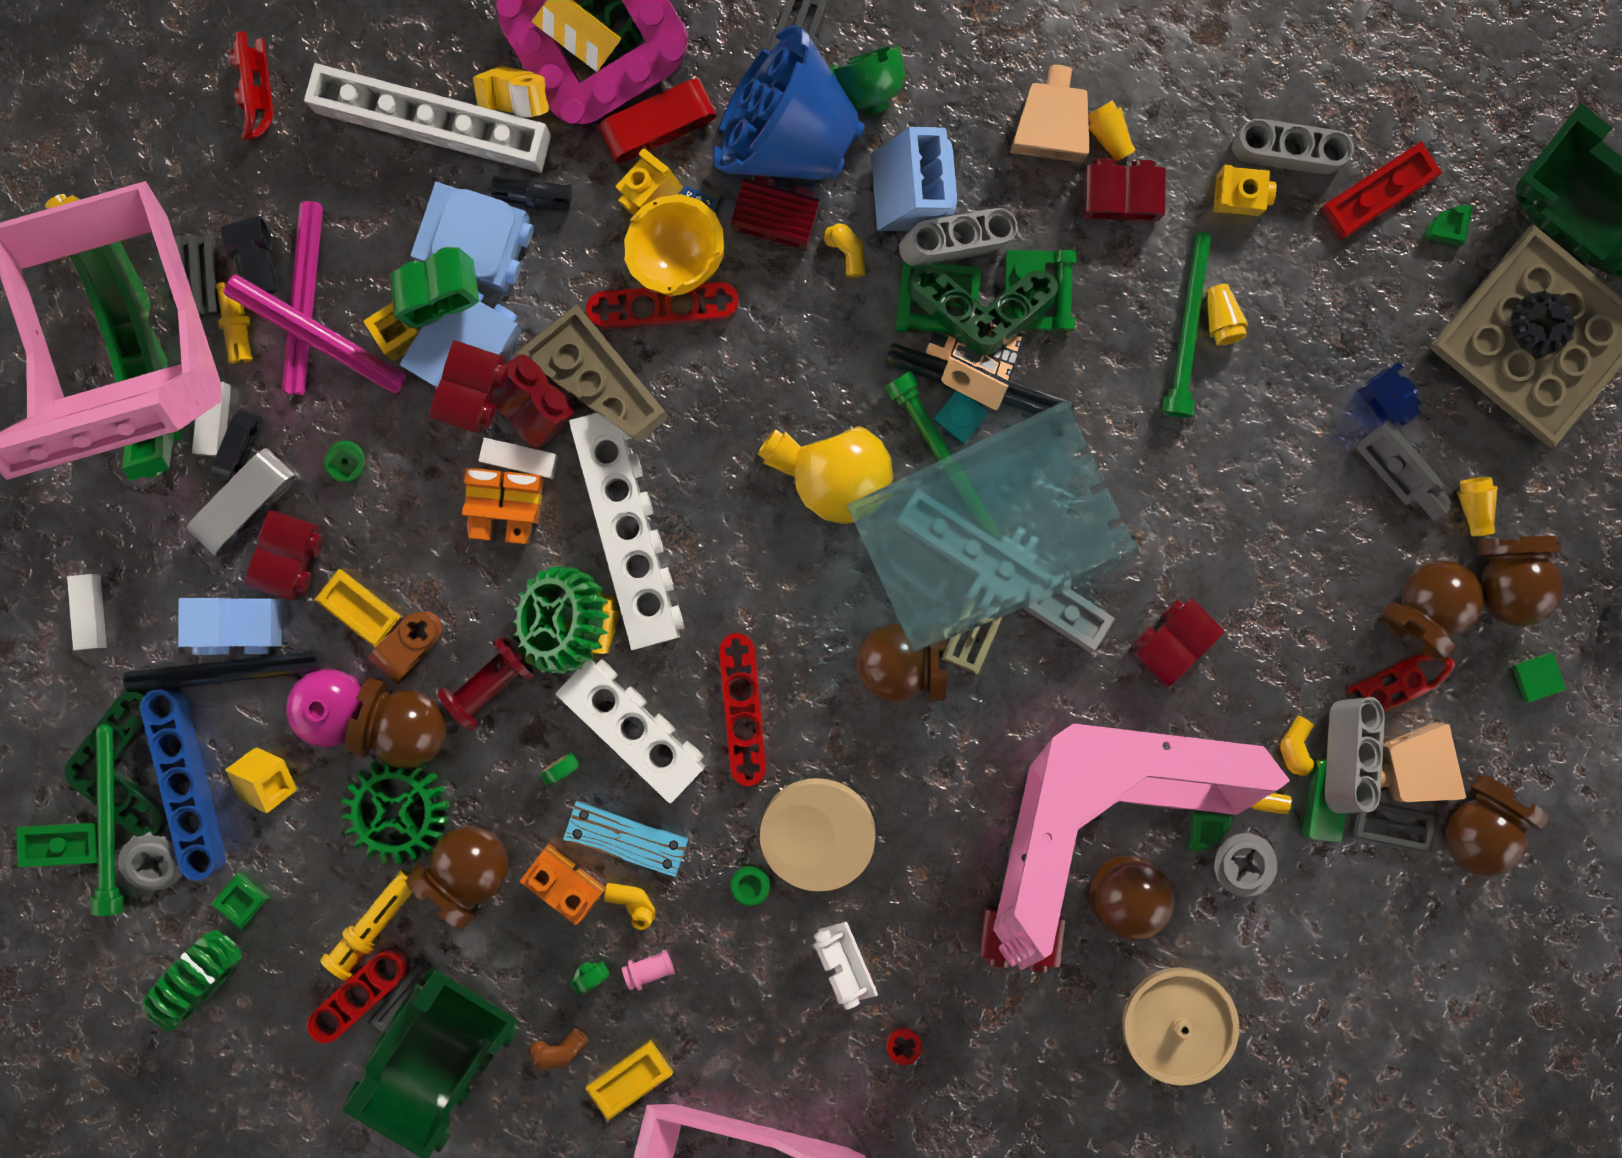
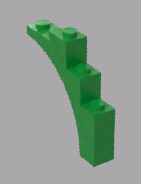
(131, 344)

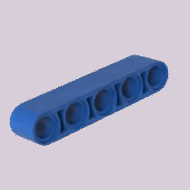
(175, 802)

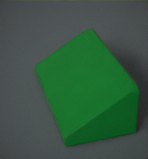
(1319, 820)

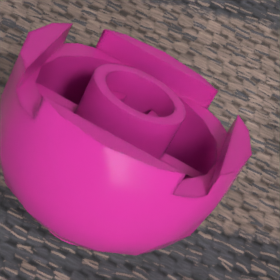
(322, 706)

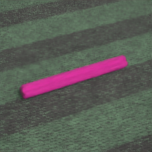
(302, 294)
(314, 334)

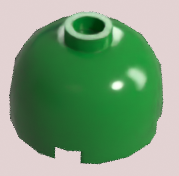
(872, 78)

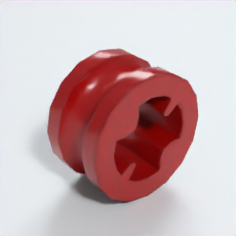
(901, 1058)

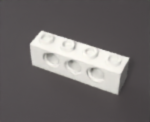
(580, 696)

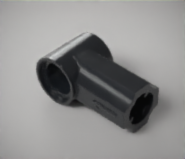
(249, 247)

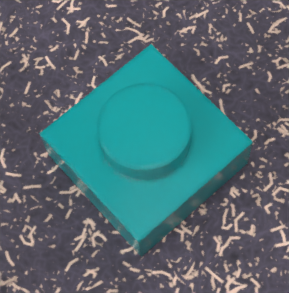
(960, 416)

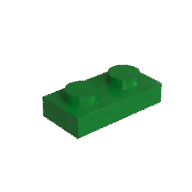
(57, 844)

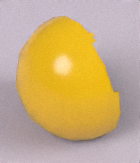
(674, 244)
(841, 471)

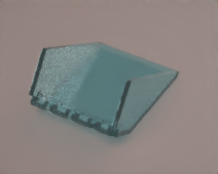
(992, 528)

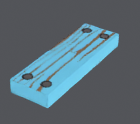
(626, 838)

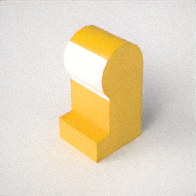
(511, 91)

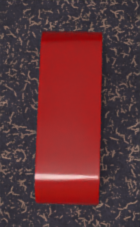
(657, 120)
(343, 1005)

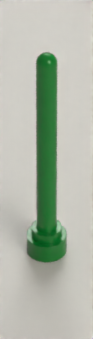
(905, 392)
(1179, 400)
(106, 897)

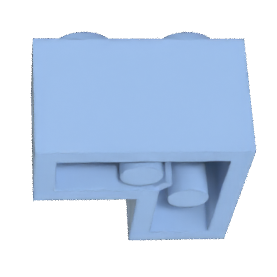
(217, 623)

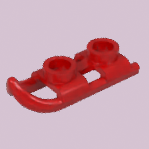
(247, 95)
(1409, 680)

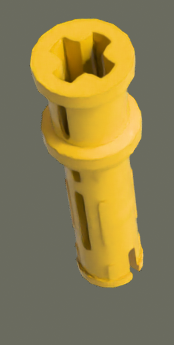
(360, 942)

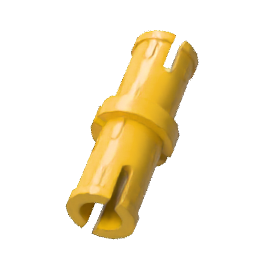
(234, 326)

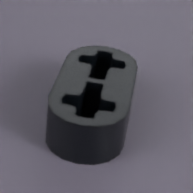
(236, 445)

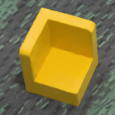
(261, 780)

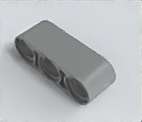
(1309, 138)
(971, 226)
(241, 502)
(1354, 755)

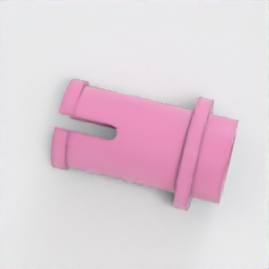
(647, 970)

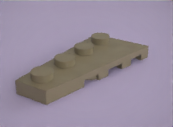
(591, 370)

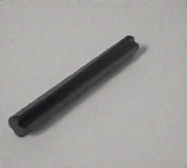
(934, 368)
(221, 671)

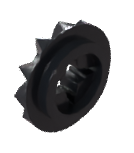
(1532, 336)

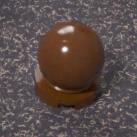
(1520, 579)
(1436, 604)
(897, 673)
(399, 726)
(1491, 831)
(463, 871)
(1131, 897)

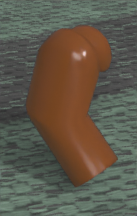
(558, 1056)

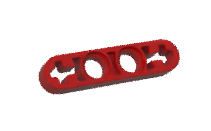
(662, 311)
(738, 709)

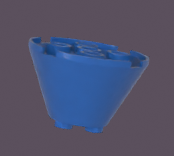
(788, 115)

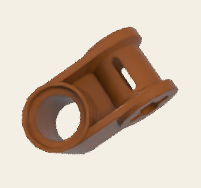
(402, 650)

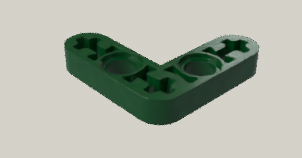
(978, 318)
(88, 786)

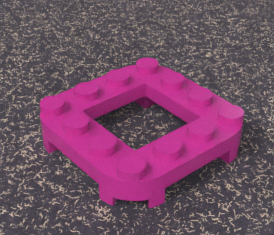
(611, 86)

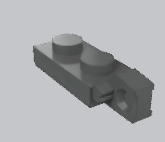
(1404, 470)

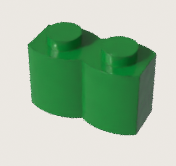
(434, 287)

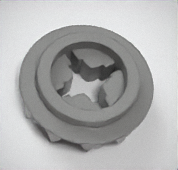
(1261, 857)
(149, 875)

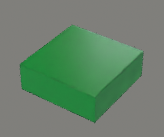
(1538, 677)
(240, 900)

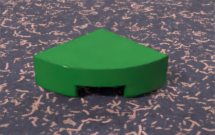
(1450, 226)
(1207, 829)

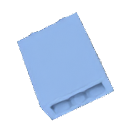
(914, 179)
(480, 227)
(477, 326)

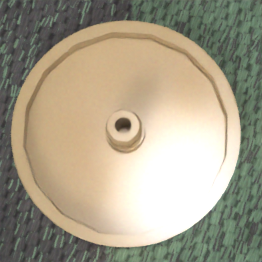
(817, 834)
(1180, 1026)

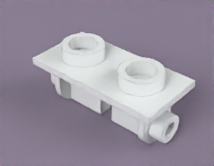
(839, 951)

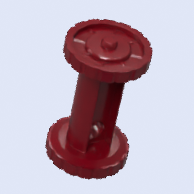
(485, 684)

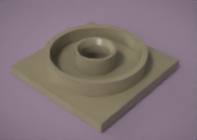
(1548, 390)

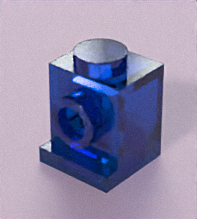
(1391, 396)

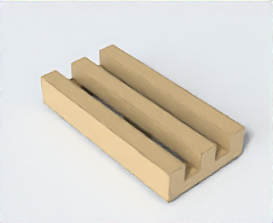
(982, 652)

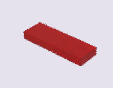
(1381, 190)

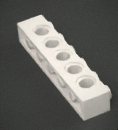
(428, 118)
(642, 631)

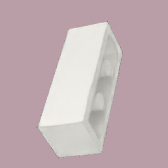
(212, 426)
(518, 458)
(86, 612)

